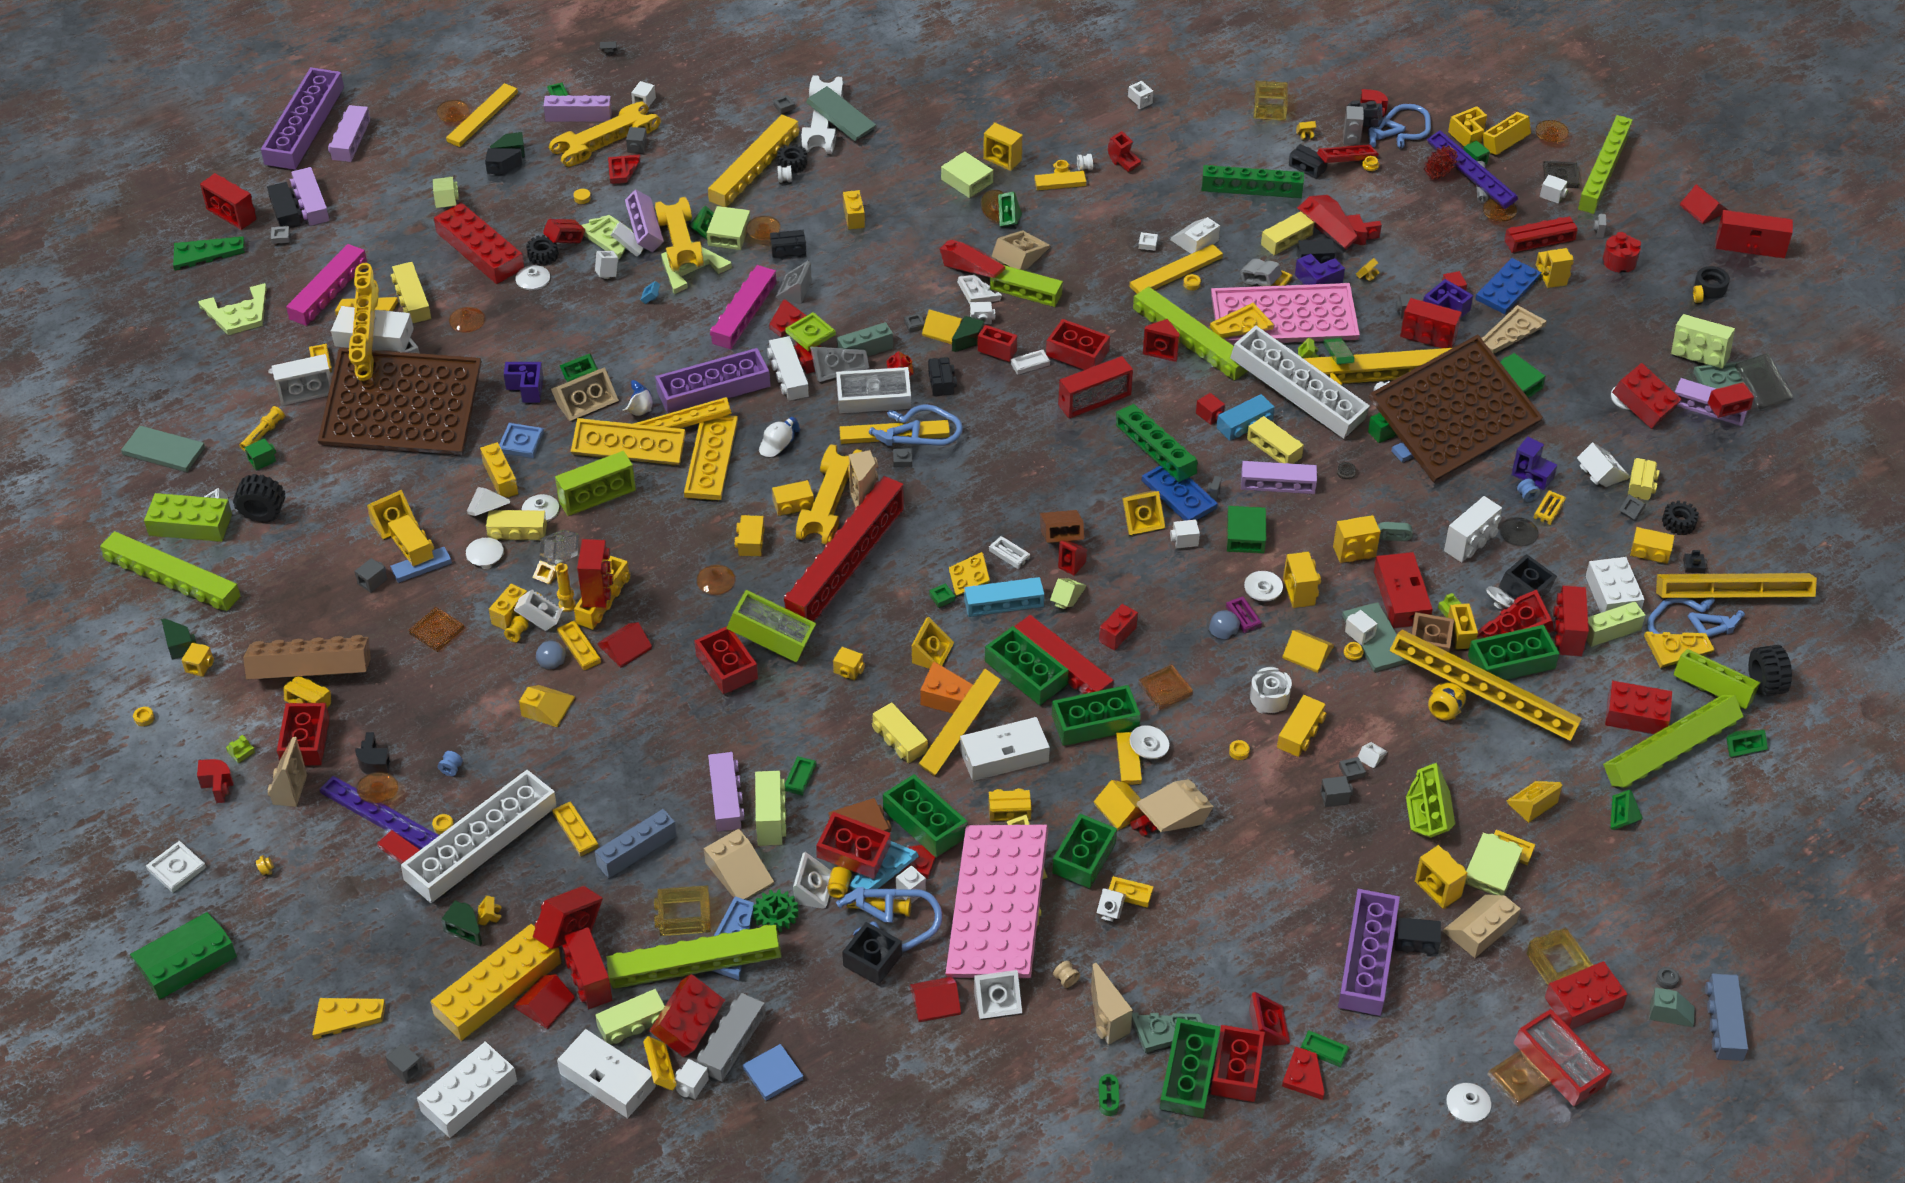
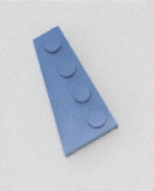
(736, 918)

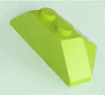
(1430, 803)

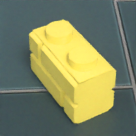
(1643, 478)

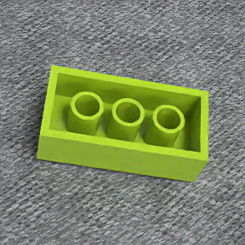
(595, 483)
(188, 517)

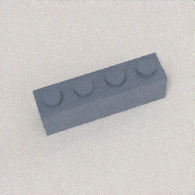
(635, 843)
(1727, 1017)

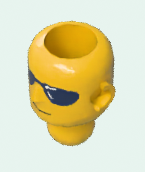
(1447, 701)

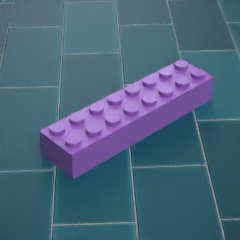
(302, 118)

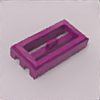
(1245, 623)

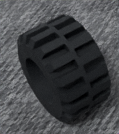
(259, 498)
(1771, 668)

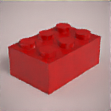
(228, 201)
(1430, 324)
(1077, 345)
(1646, 395)
(594, 573)
(1571, 620)
(726, 660)
(1638, 707)
(310, 726)
(853, 845)
(565, 915)
(587, 968)
(1586, 995)
(687, 1015)
(1237, 1063)

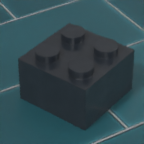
(1526, 577)
(872, 953)

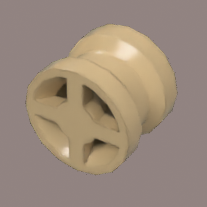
(1066, 974)

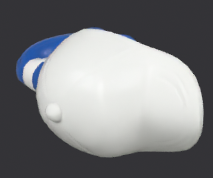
(640, 401)
(778, 436)

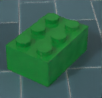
(1084, 850)

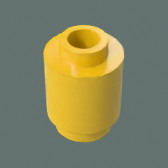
(839, 882)

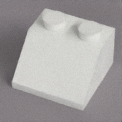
(1197, 235)
(1602, 466)

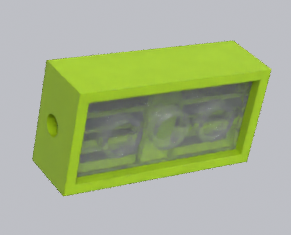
(771, 625)

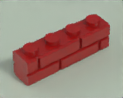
(1540, 234)

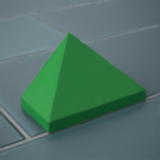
(1008, 209)
(702, 221)
(578, 367)
(1746, 742)
(1624, 810)

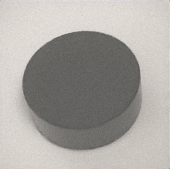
(1667, 978)

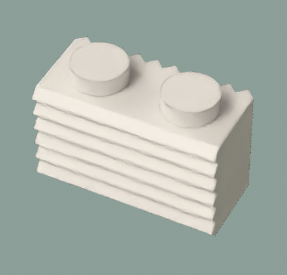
(538, 610)

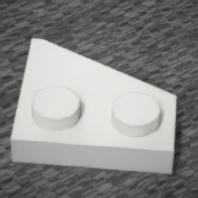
(976, 290)

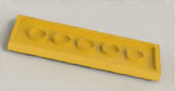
(638, 441)
(711, 458)

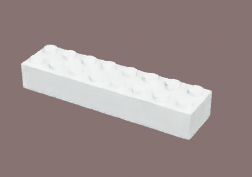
(1299, 381)
(478, 836)

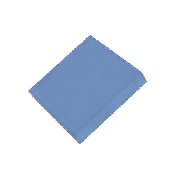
(521, 440)
(773, 1072)

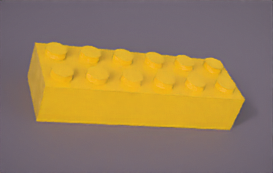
(494, 983)

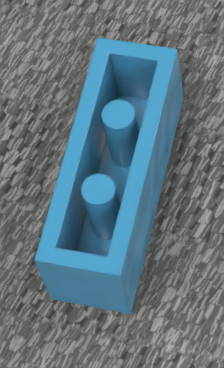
(1238, 419)

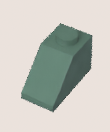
(1671, 1007)

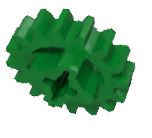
(776, 909)

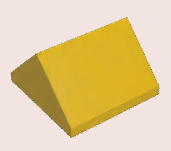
(940, 326)
(387, 510)
(930, 645)
(1307, 650)
(1535, 799)
(1118, 804)

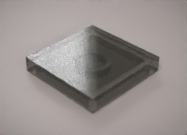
(1564, 170)

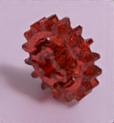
(1440, 162)

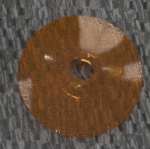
(452, 110)
(1552, 131)
(989, 200)
(1498, 213)
(762, 226)
(466, 319)
(715, 579)
(377, 787)

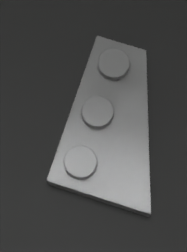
(832, 360)

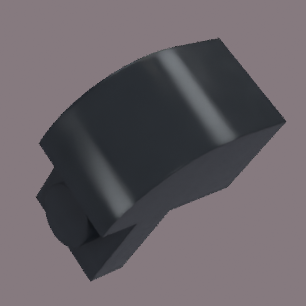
(372, 758)

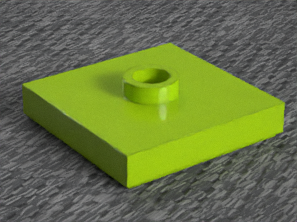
(810, 331)

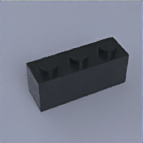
(284, 205)

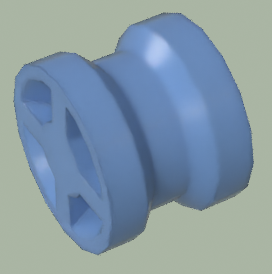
(1528, 490)
(450, 763)

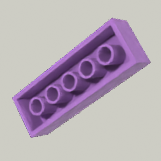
(713, 380)
(1369, 952)

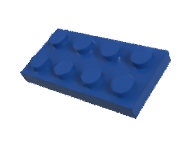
(1508, 286)
(1182, 497)

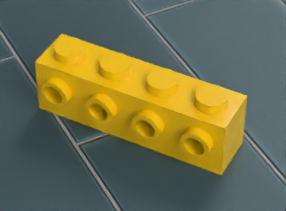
(591, 616)

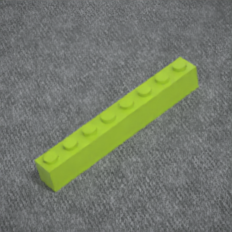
(1605, 164)
(1192, 332)
(170, 571)
(1673, 740)
(693, 956)

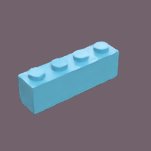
(1004, 597)

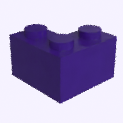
(1311, 272)
(1450, 296)
(526, 378)
(1531, 465)

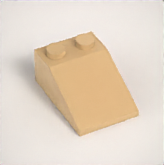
(1019, 250)
(288, 777)
(1176, 806)
(737, 865)
(1111, 1010)

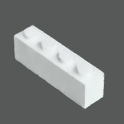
(788, 368)

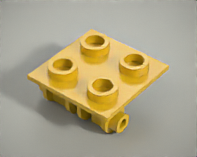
(969, 573)

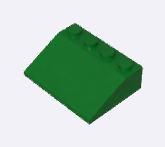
(184, 955)

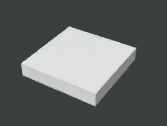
(176, 866)

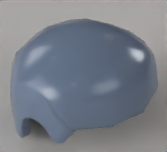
(1224, 624)
(550, 654)

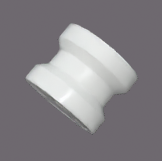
(1084, 162)
(784, 174)

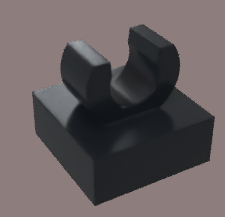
(1694, 562)

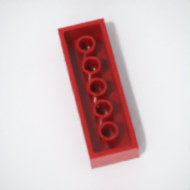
(479, 243)

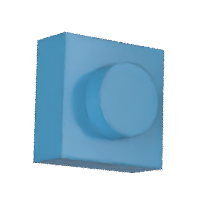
(650, 292)

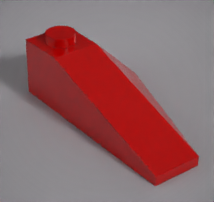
(1329, 219)
(969, 259)
(1524, 613)

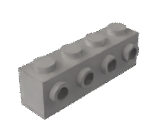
(731, 1036)

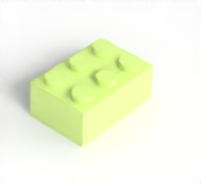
(1702, 341)
(770, 808)

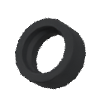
(1717, 274)

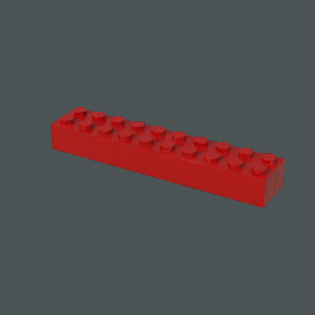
(846, 550)

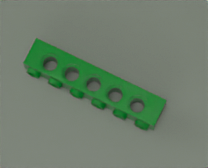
(1252, 181)
(1156, 442)

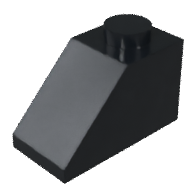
(502, 160)

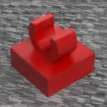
(1142, 822)

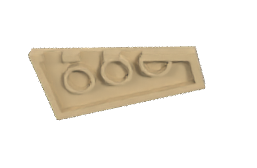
(1513, 328)

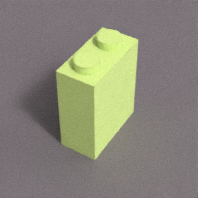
(967, 174)
(728, 228)
(1493, 864)

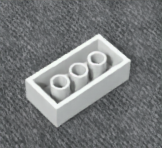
(467, 1089)

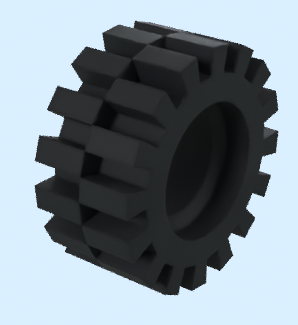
(786, 154)
(542, 257)
(1678, 525)

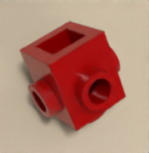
(900, 360)

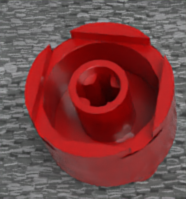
(1621, 252)

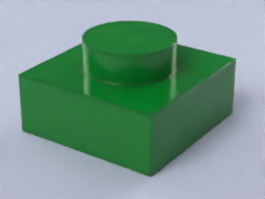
(942, 595)

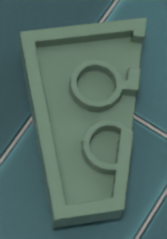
(1158, 1030)

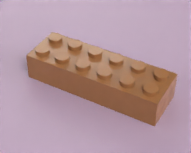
(307, 657)

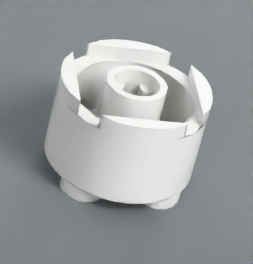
(1270, 690)

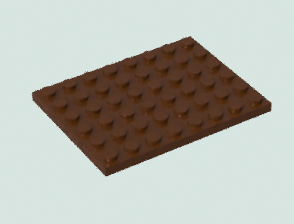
(405, 406)
(1455, 407)

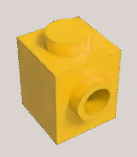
(197, 659)
(848, 663)

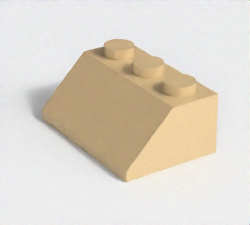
(585, 394)
(862, 475)
(1483, 923)

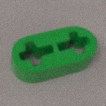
(1104, 1094)

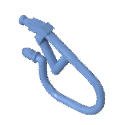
(1376, 132)
(889, 438)
(1727, 625)
(859, 896)

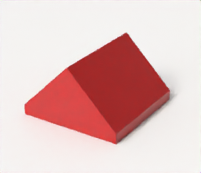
(1702, 205)
(1161, 340)
(626, 644)
(935, 999)
(545, 1000)
(1269, 1018)

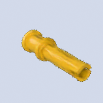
(266, 424)
(565, 592)
(518, 625)
(899, 905)

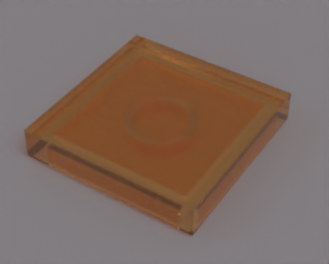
(436, 629)
(1165, 687)
(1518, 1078)

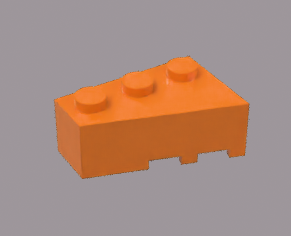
(943, 689)

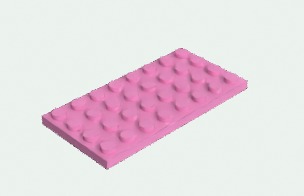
(1295, 310)
(997, 900)

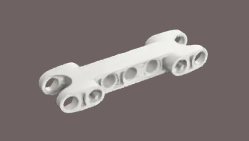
(820, 131)

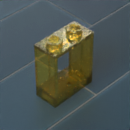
(1272, 90)
(683, 925)
(1543, 965)

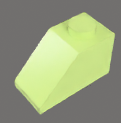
(1066, 592)

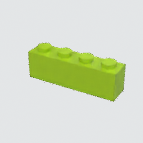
(1028, 286)
(1715, 678)

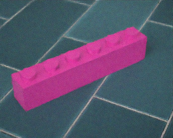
(326, 285)
(743, 307)

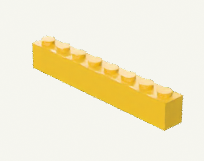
(753, 161)
(1736, 585)

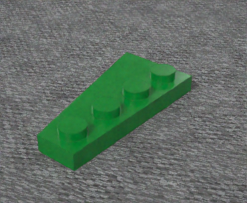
(196, 251)

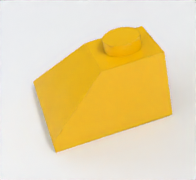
(1143, 512)
(545, 704)

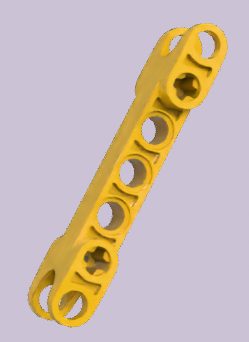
(581, 145)
(682, 250)
(363, 326)
(822, 517)

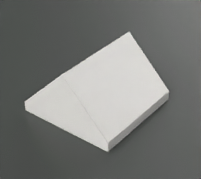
(484, 501)
(811, 883)
(997, 994)

